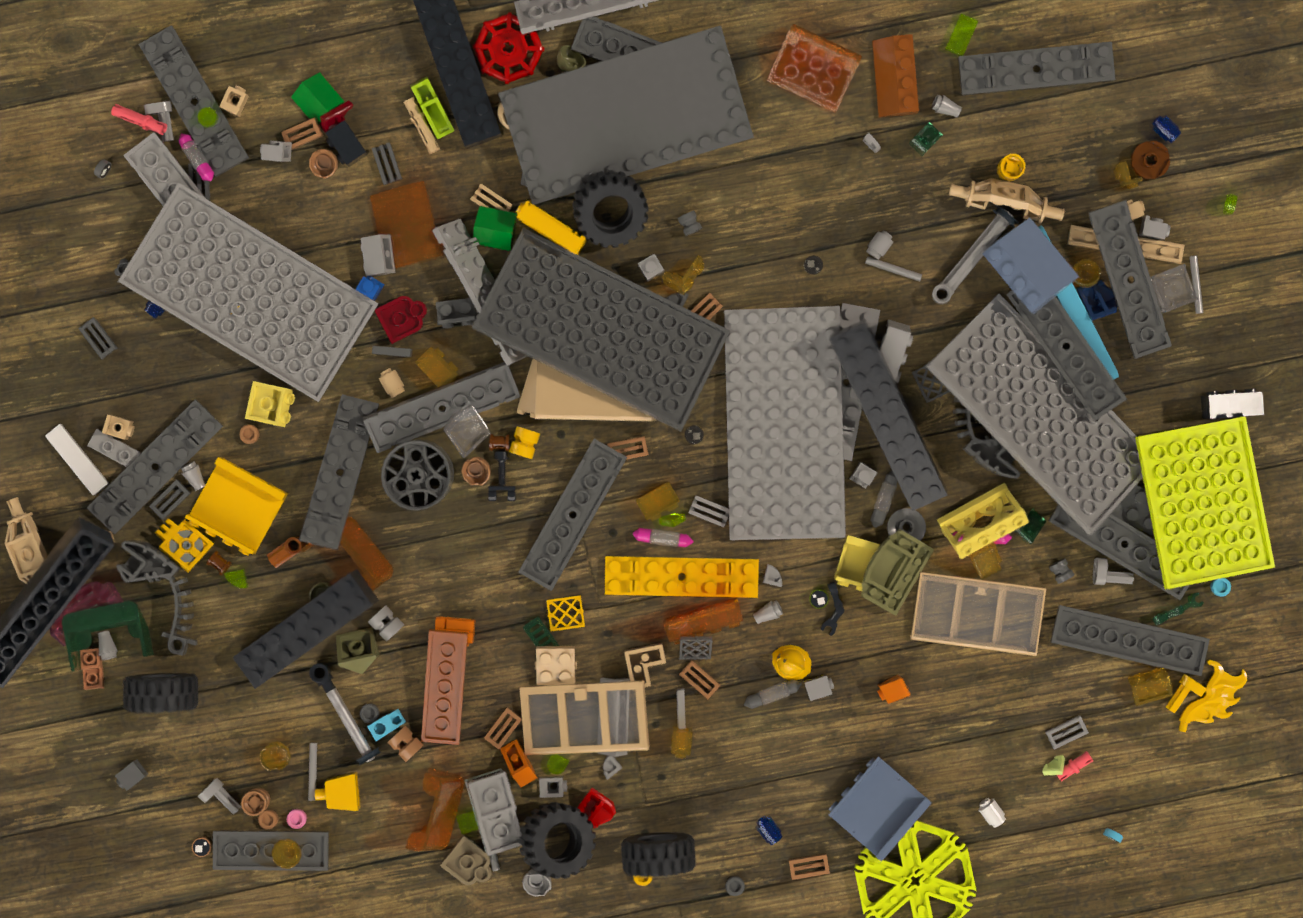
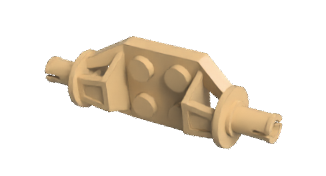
(1008, 194)
(26, 548)

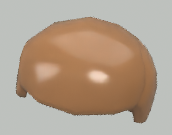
(323, 163)
(476, 471)

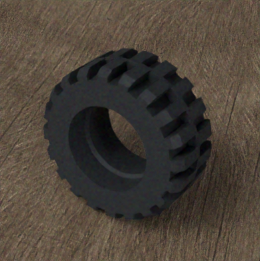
(621, 229)
(160, 692)
(579, 845)
(658, 854)

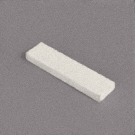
(77, 459)

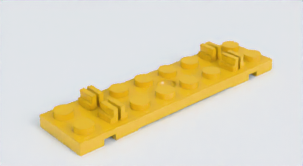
(702, 576)

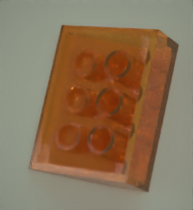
(814, 68)
(409, 220)
(703, 620)

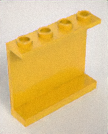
(236, 506)

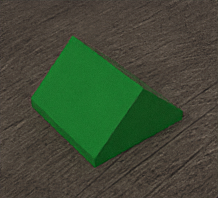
(316, 97)
(494, 228)

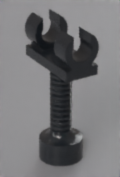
(501, 457)

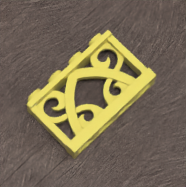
(988, 504)

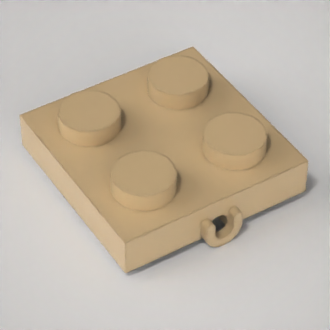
(555, 665)

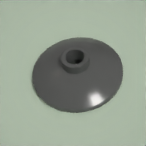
(906, 516)

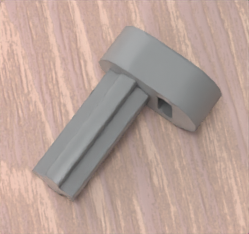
(162, 110)
(1101, 575)
(215, 788)

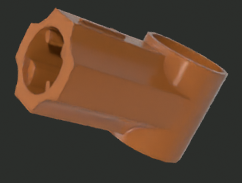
(284, 552)

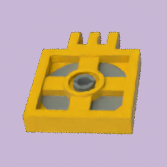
(183, 544)

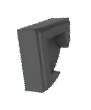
(678, 298)

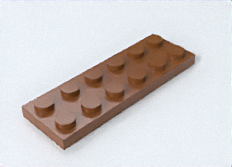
(444, 686)

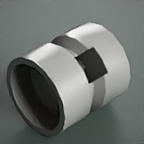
(390, 628)

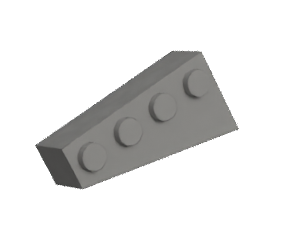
(894, 346)

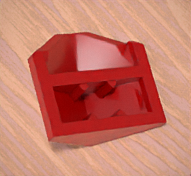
(597, 807)

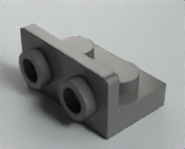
(456, 311)

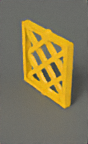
(550, 615)

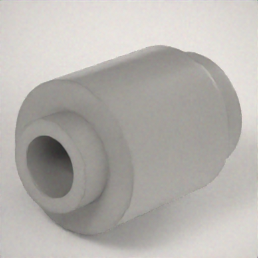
(879, 244)

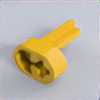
(1187, 685)

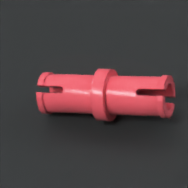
(1075, 765)

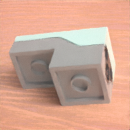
(494, 811)

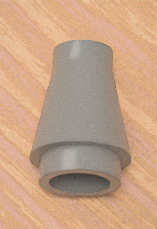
(945, 106)
(193, 475)
(768, 612)
(107, 648)

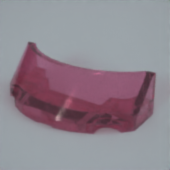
(88, 597)

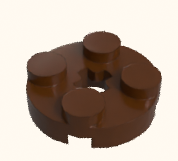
(1139, 161)

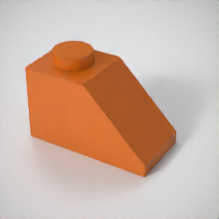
(893, 689)
(518, 763)

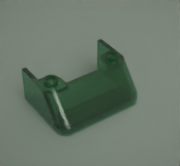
(79, 625)

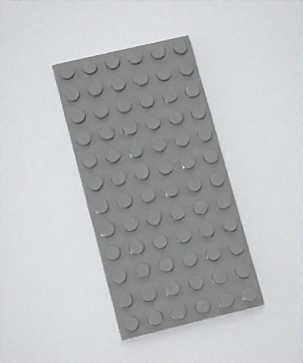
(289, 310)
(1033, 412)
(784, 424)

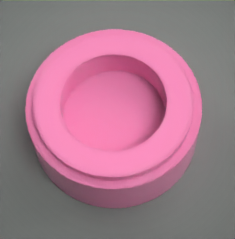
(296, 818)

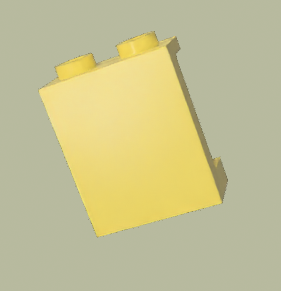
(854, 561)

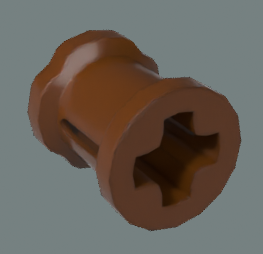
(499, 442)
(219, 563)

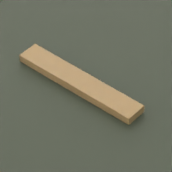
(1150, 248)

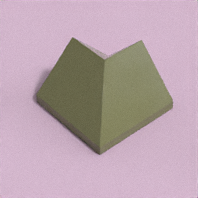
(357, 649)

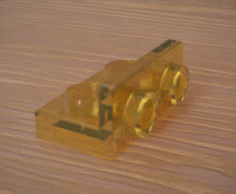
(1150, 686)

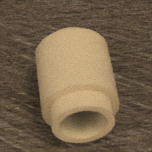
(391, 382)

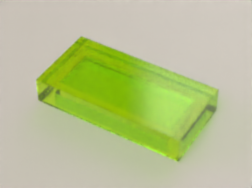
(961, 35)

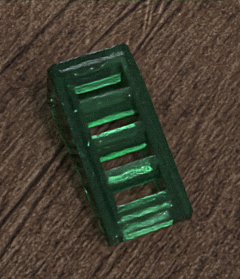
(532, 623)

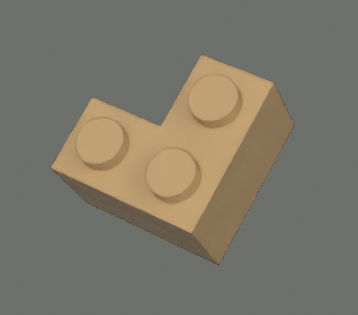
(641, 658)

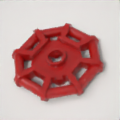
(503, 58)

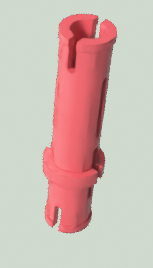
(146, 122)

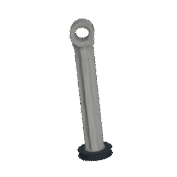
(974, 254)

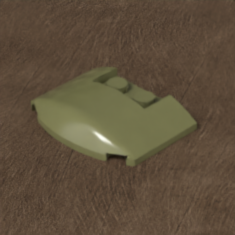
(894, 570)

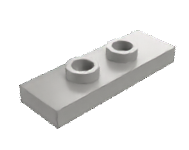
(113, 448)

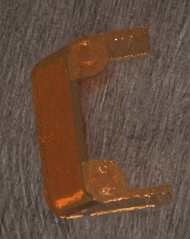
(364, 553)

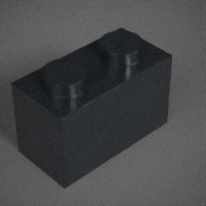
(346, 144)

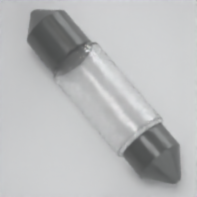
(884, 499)
(772, 694)

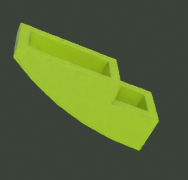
(432, 108)

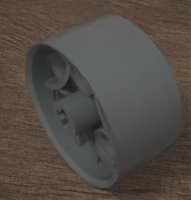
(426, 471)

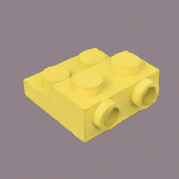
(269, 404)

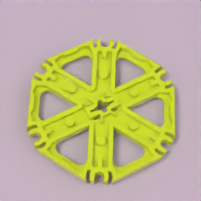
(928, 868)

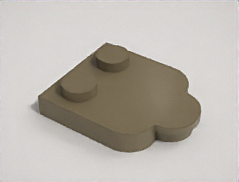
(467, 862)

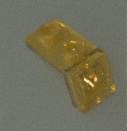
(683, 284)

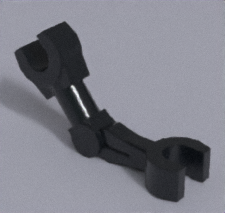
(839, 610)

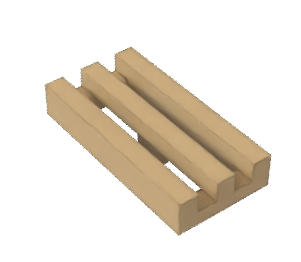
(478, 193)

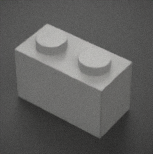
(377, 255)

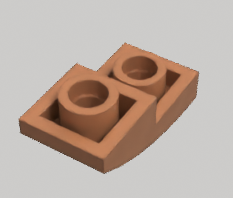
(92, 669)

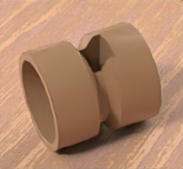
(408, 750)
(255, 801)

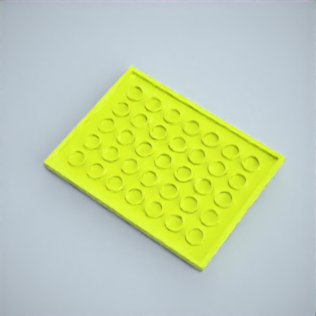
(1205, 502)

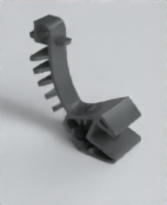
(986, 452)
(153, 564)

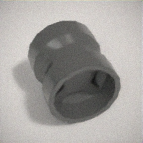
(689, 223)
(1061, 570)

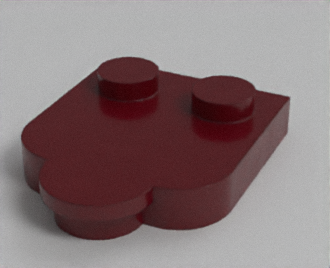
(401, 317)

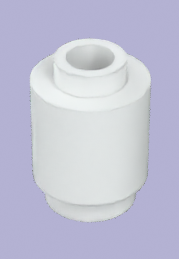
(992, 812)

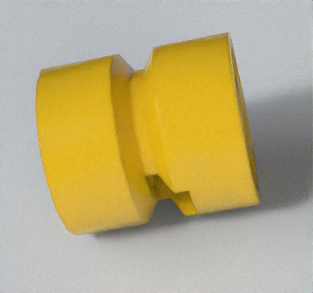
(1011, 167)
(524, 442)

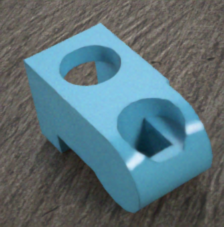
(386, 724)

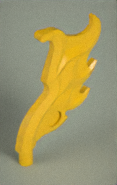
(1216, 699)

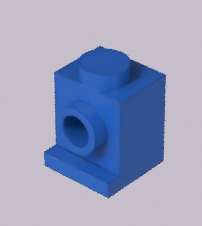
(370, 287)

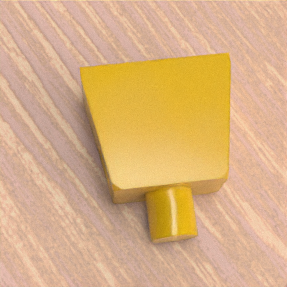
(340, 792)

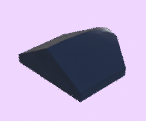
(1098, 300)

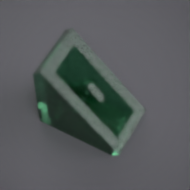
(925, 139)
(1030, 530)

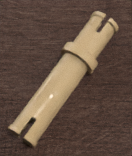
(421, 125)

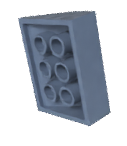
(1030, 265)

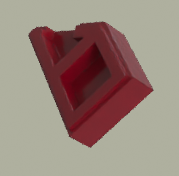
(335, 116)

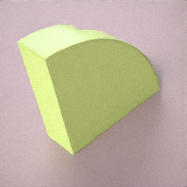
(1054, 767)

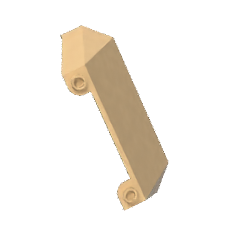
(559, 396)

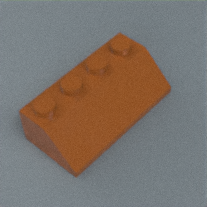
(895, 76)

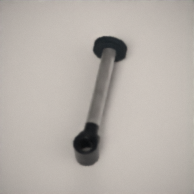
(343, 712)

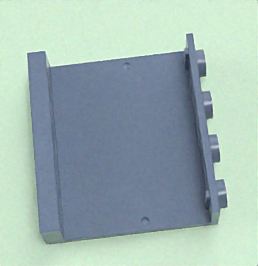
(879, 808)

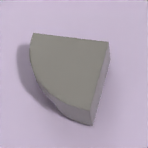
(871, 143)
(772, 576)
(611, 766)

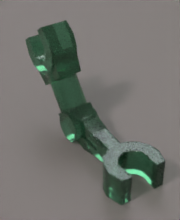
(1162, 617)

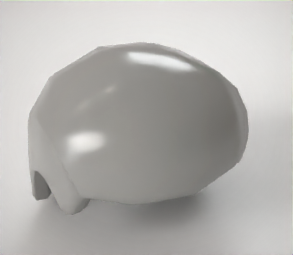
(536, 883)

